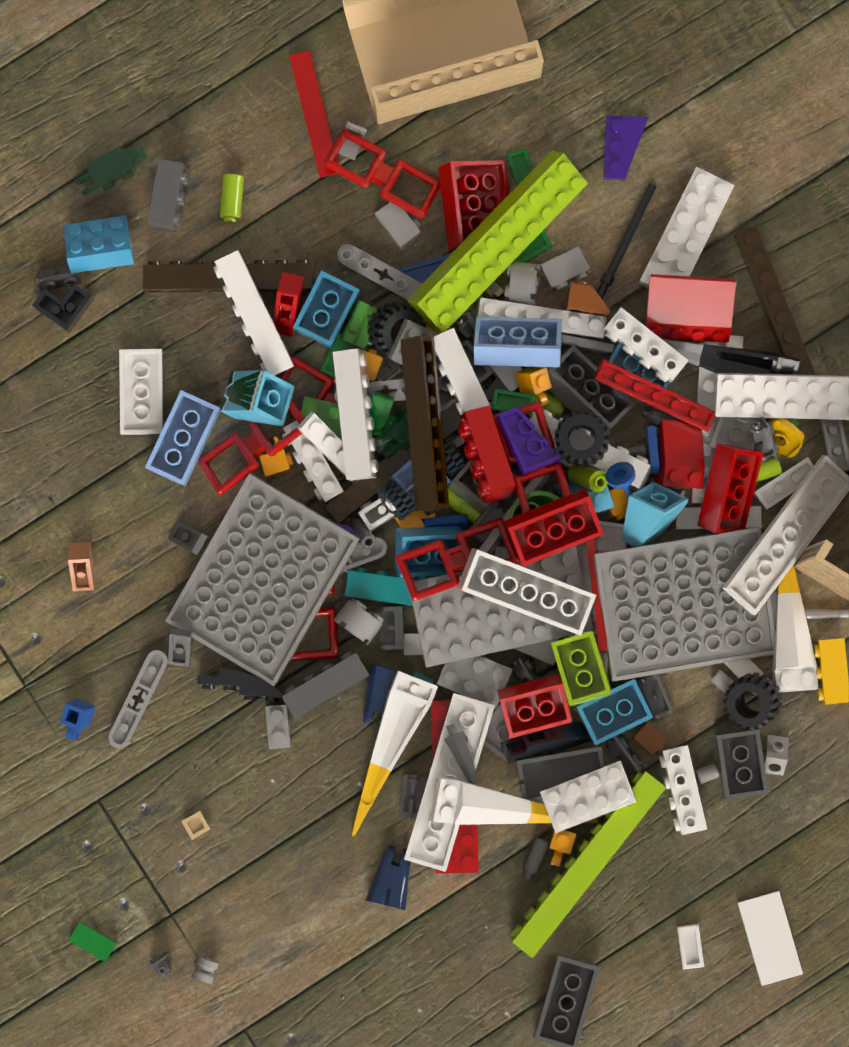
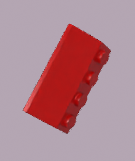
(730, 488)

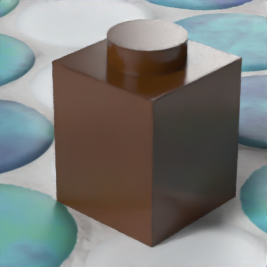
(650, 739)

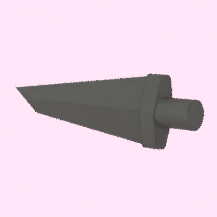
(460, 750)

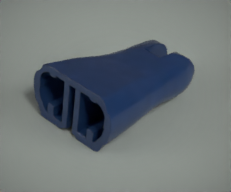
(378, 686)
(390, 881)

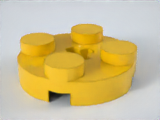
(792, 437)

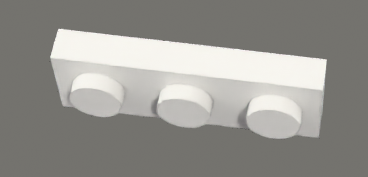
(783, 484)

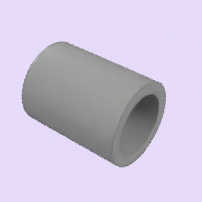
(722, 681)
(707, 773)

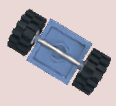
(399, 492)

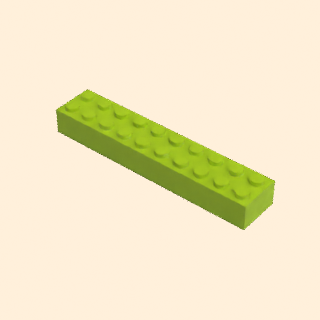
(497, 241)
(585, 866)

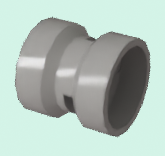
(207, 965)

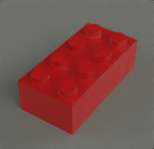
(486, 454)
(554, 527)

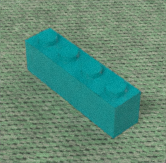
(378, 587)

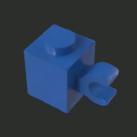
(77, 716)

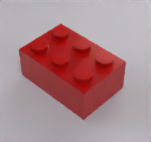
(534, 706)

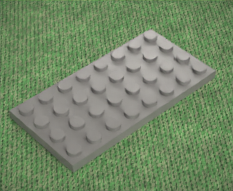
(464, 626)

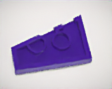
(621, 142)
(526, 443)

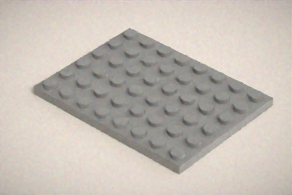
(262, 579)
(670, 609)

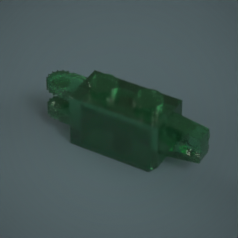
(111, 168)
(395, 431)

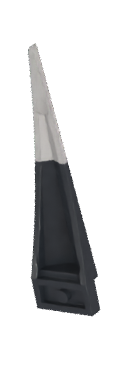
(735, 360)

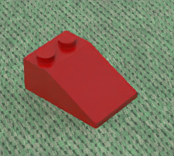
(680, 455)

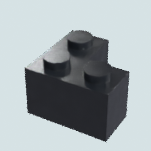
(64, 312)

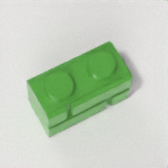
(357, 324)

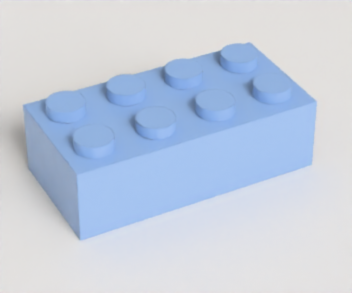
(517, 341)
(183, 438)

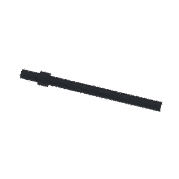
(608, 278)

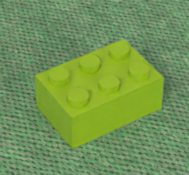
(581, 668)

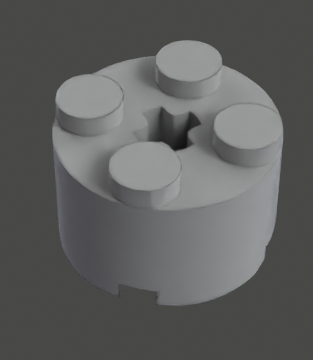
(523, 283)
(358, 621)

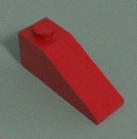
(287, 303)

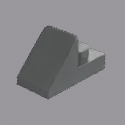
(187, 537)
(180, 647)

